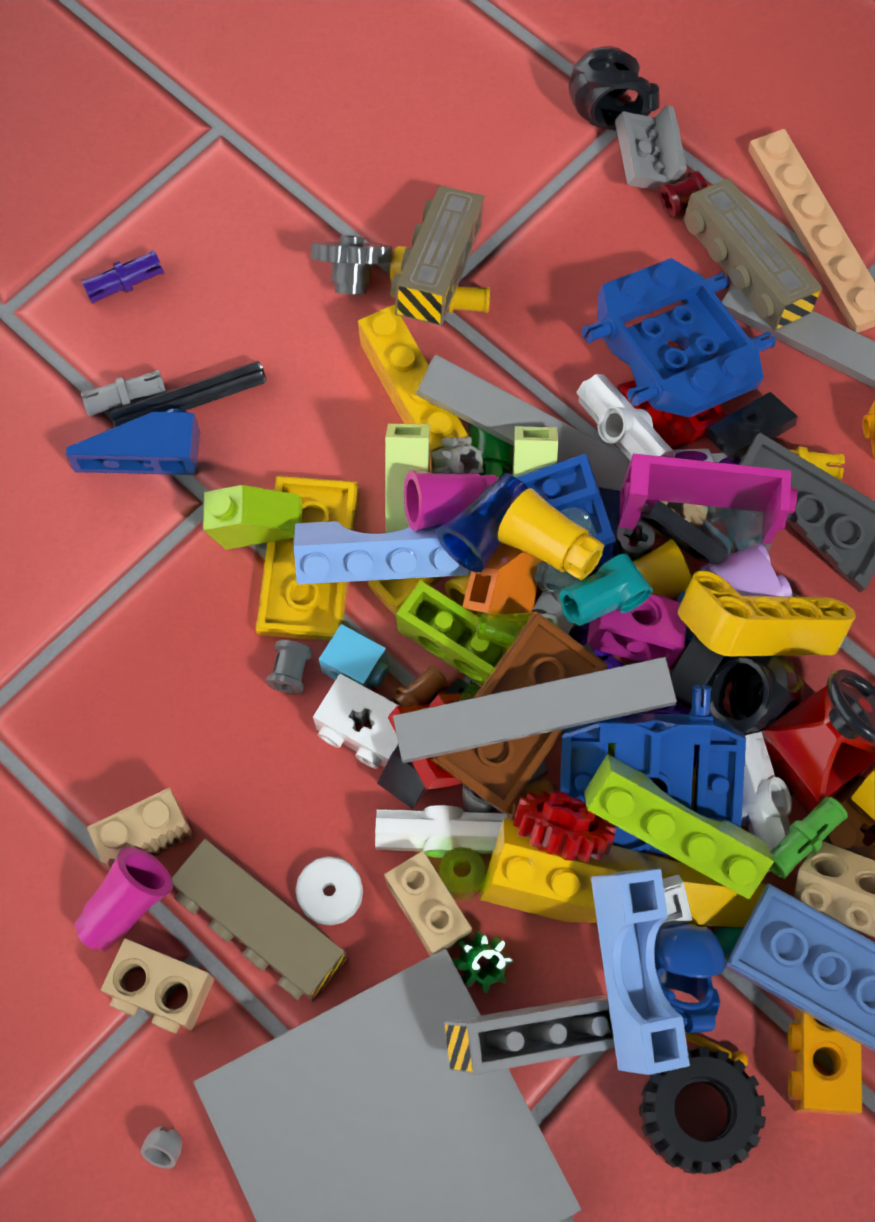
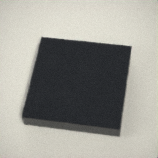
(682, 532)

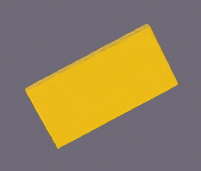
(305, 609)

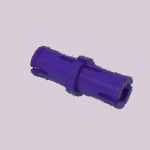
(122, 276)

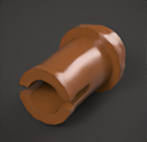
(421, 689)

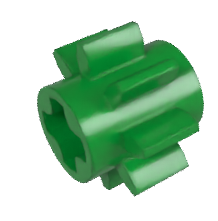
(494, 968)

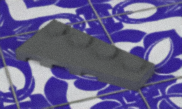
(827, 511)

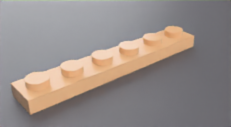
(817, 228)

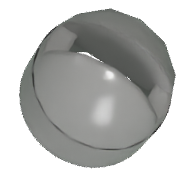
(162, 1147)

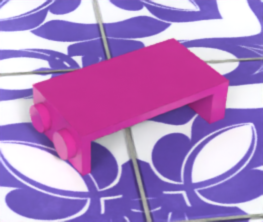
(707, 485)

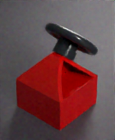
(825, 739)

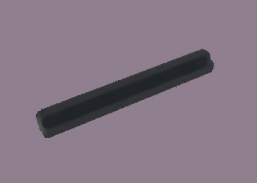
(195, 393)

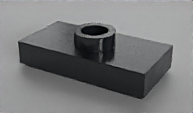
(737, 430)

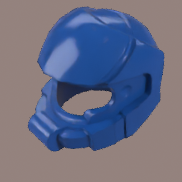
(685, 962)

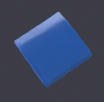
(571, 486)

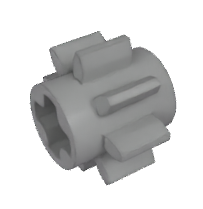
(457, 457)

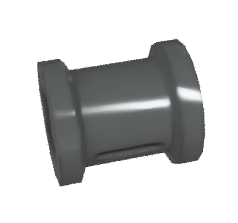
(644, 537)
(289, 666)

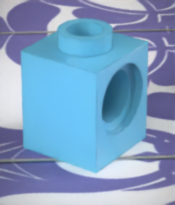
(354, 658)

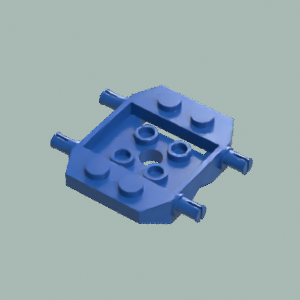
(716, 352)
(664, 750)

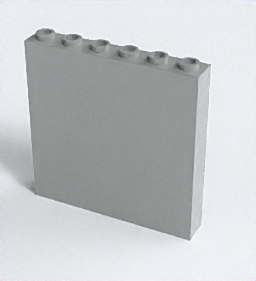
(373, 1125)

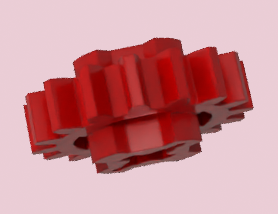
(563, 826)

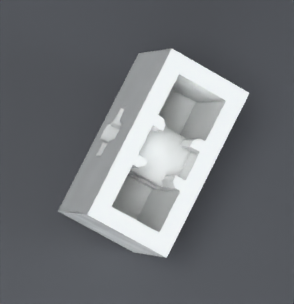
(352, 703)

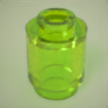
(462, 887)

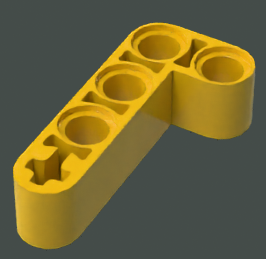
(762, 624)

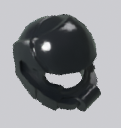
(602, 78)
(760, 692)

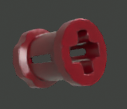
(676, 196)

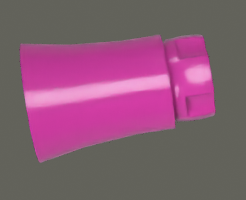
(438, 497)
(122, 898)

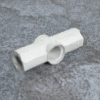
(619, 421)
(764, 795)
(437, 830)

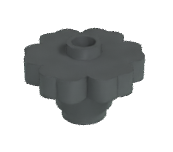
(351, 261)

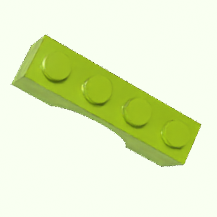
(648, 813)

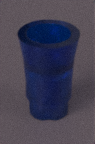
(473, 532)

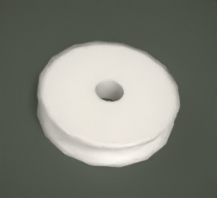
(324, 873)

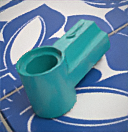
(613, 587)

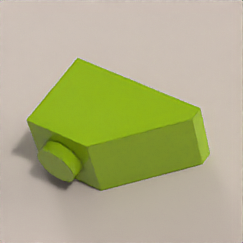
(250, 515)

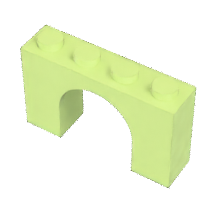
(409, 449)

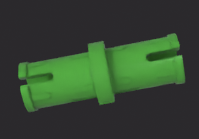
(807, 836)

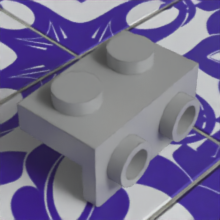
(651, 148)

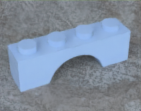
(335, 554)
(644, 1024)

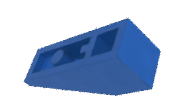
(145, 445)

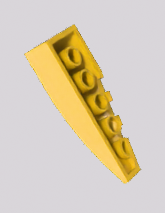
(562, 889)

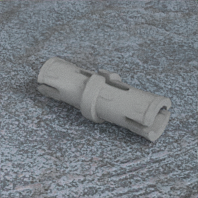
(122, 392)

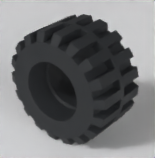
(742, 1106)

